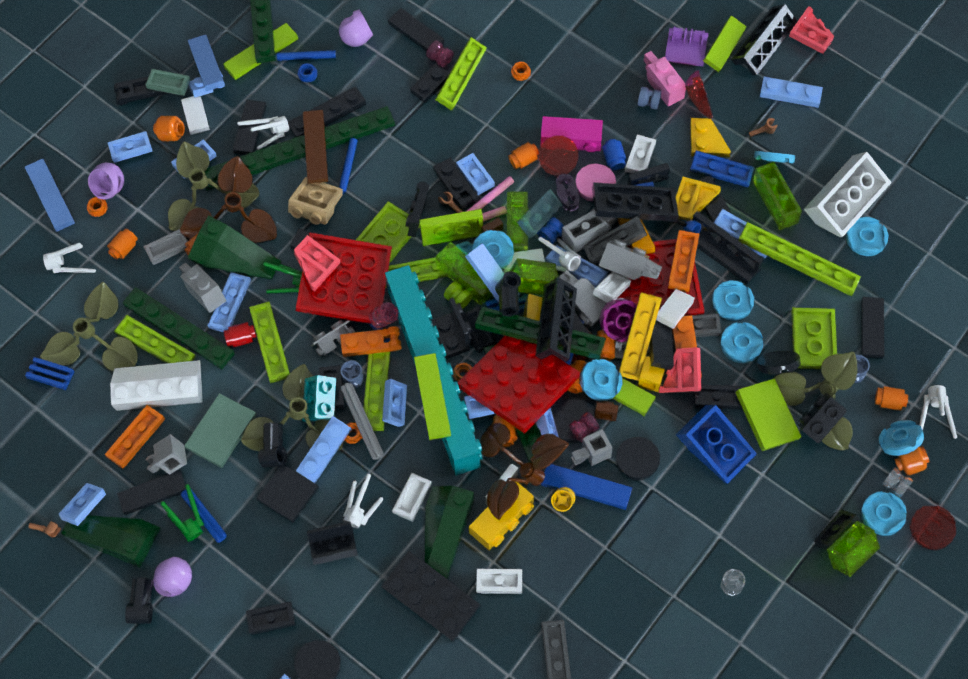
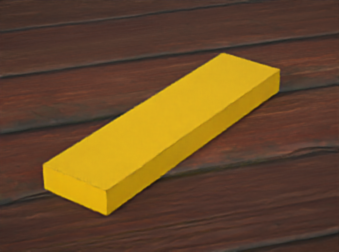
(639, 336)

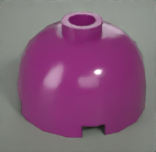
(617, 318)

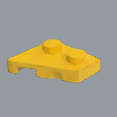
(707, 138)
(694, 196)

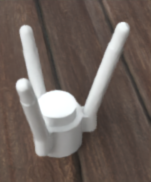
(276, 124)
(55, 260)
(569, 260)
(938, 398)
(353, 512)

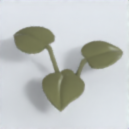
(191, 164)
(99, 304)
(839, 373)
(294, 392)

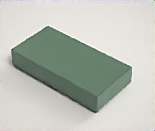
(168, 82)

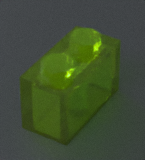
(534, 275)
(853, 548)

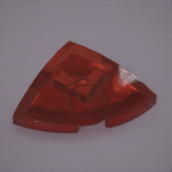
(698, 95)

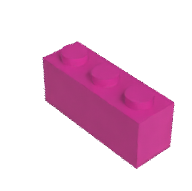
(583, 132)

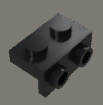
(822, 417)
(332, 543)

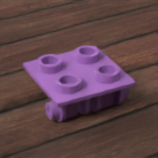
(686, 46)

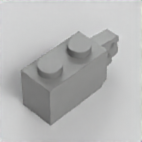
(586, 230)
(628, 262)
(202, 287)
(586, 303)

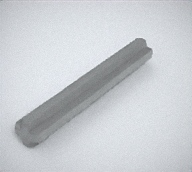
(362, 421)

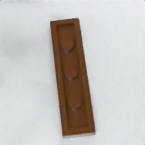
(315, 146)

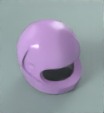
(355, 30)
(106, 179)
(172, 576)

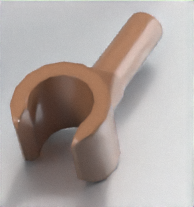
(766, 128)
(450, 202)
(51, 530)

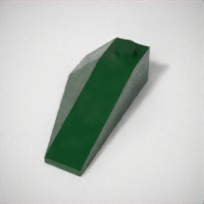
(227, 249)
(444, 525)
(116, 536)

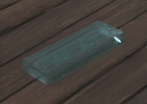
(539, 213)

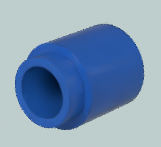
(614, 154)

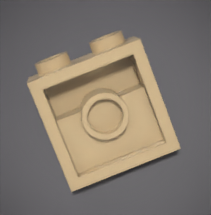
(314, 201)

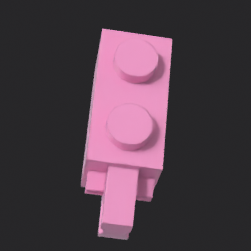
(665, 78)

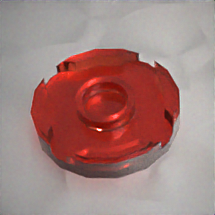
(558, 155)
(933, 527)

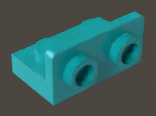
(320, 397)

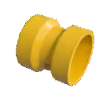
(559, 499)

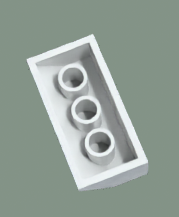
(848, 194)
(156, 385)

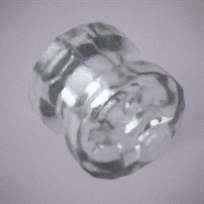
(733, 577)

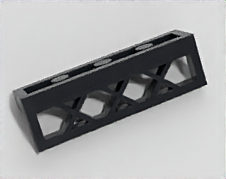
(764, 33)
(727, 250)
(552, 316)

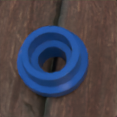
(307, 68)

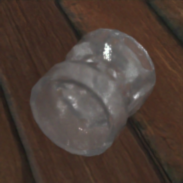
(892, 480)

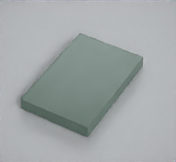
(220, 430)

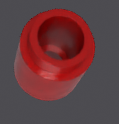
(239, 334)

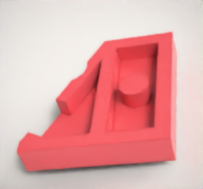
(812, 32)
(315, 261)
(686, 372)

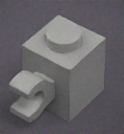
(594, 447)
(168, 455)

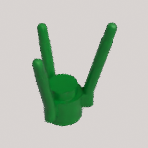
(296, 279)
(189, 528)

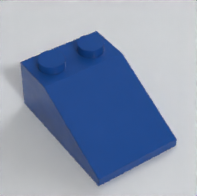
(716, 443)

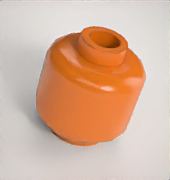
(169, 128)
(913, 462)

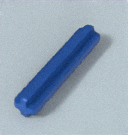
(208, 520)

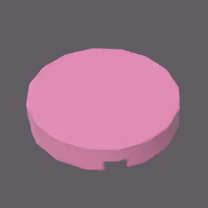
(592, 173)

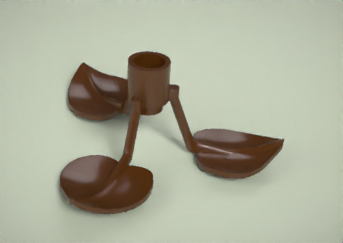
(234, 177)
(545, 451)

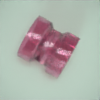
(440, 54)
(383, 315)
(584, 426)

